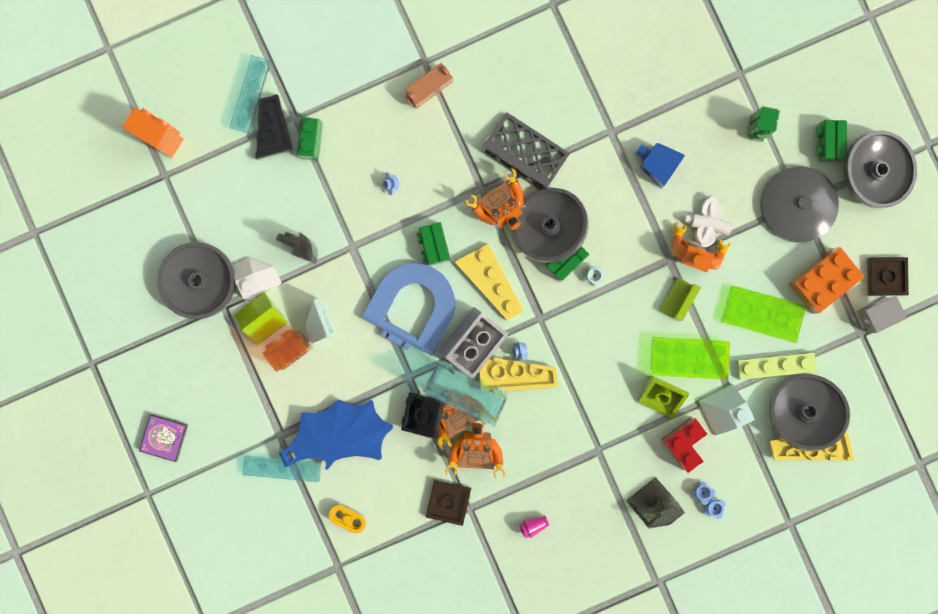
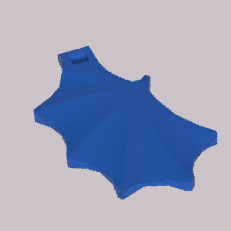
(338, 434)

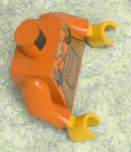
(500, 205)
(695, 255)
(452, 423)
(476, 450)

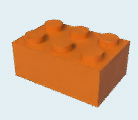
(153, 131)
(826, 280)

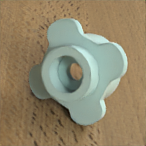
(599, 275)

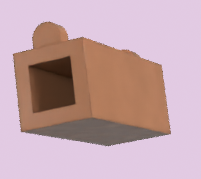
(428, 86)

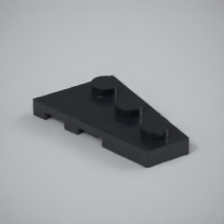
(272, 129)

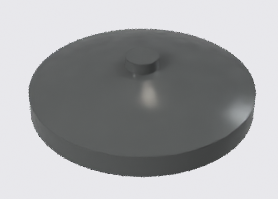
(880, 169)
(799, 204)
(551, 225)
(196, 280)
(809, 412)

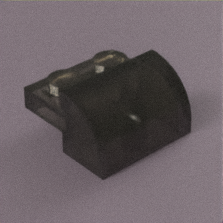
(303, 246)

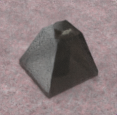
(655, 505)

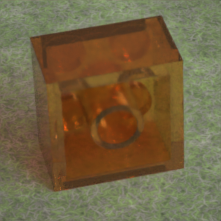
(287, 350)

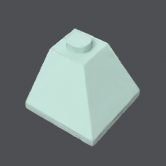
(318, 323)
(726, 410)

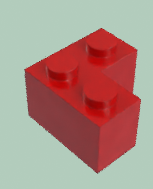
(681, 443)

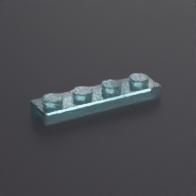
(250, 94)
(275, 468)

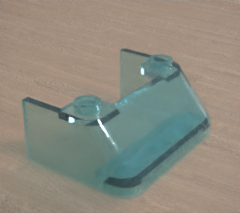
(465, 393)

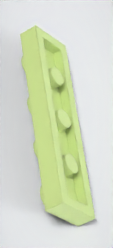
(776, 366)

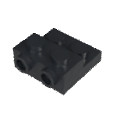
(422, 415)

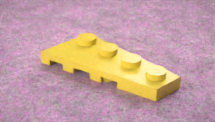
(489, 278)
(517, 375)
(840, 451)

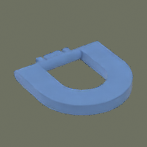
(389, 289)

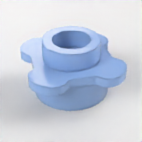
(390, 183)
(520, 351)
(708, 493)
(718, 513)

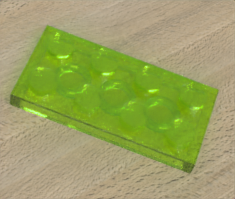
(763, 314)
(690, 358)

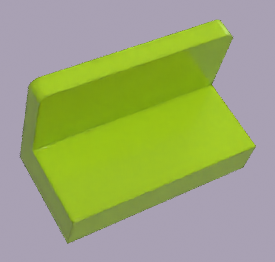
(679, 299)

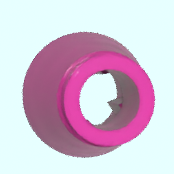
(533, 526)

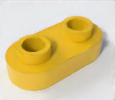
(346, 520)

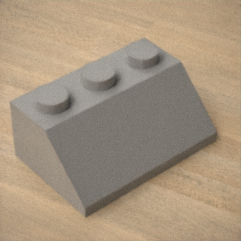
(473, 342)

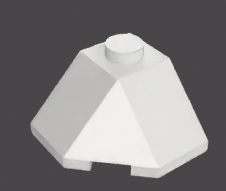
(255, 278)

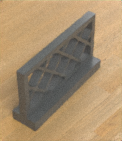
(510, 161)

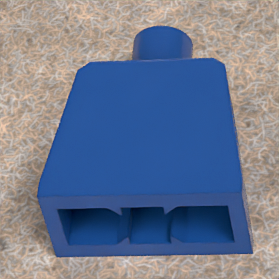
(659, 162)

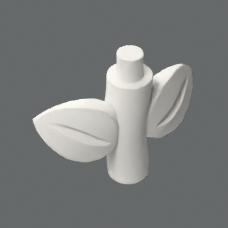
(708, 222)

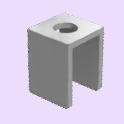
(882, 314)

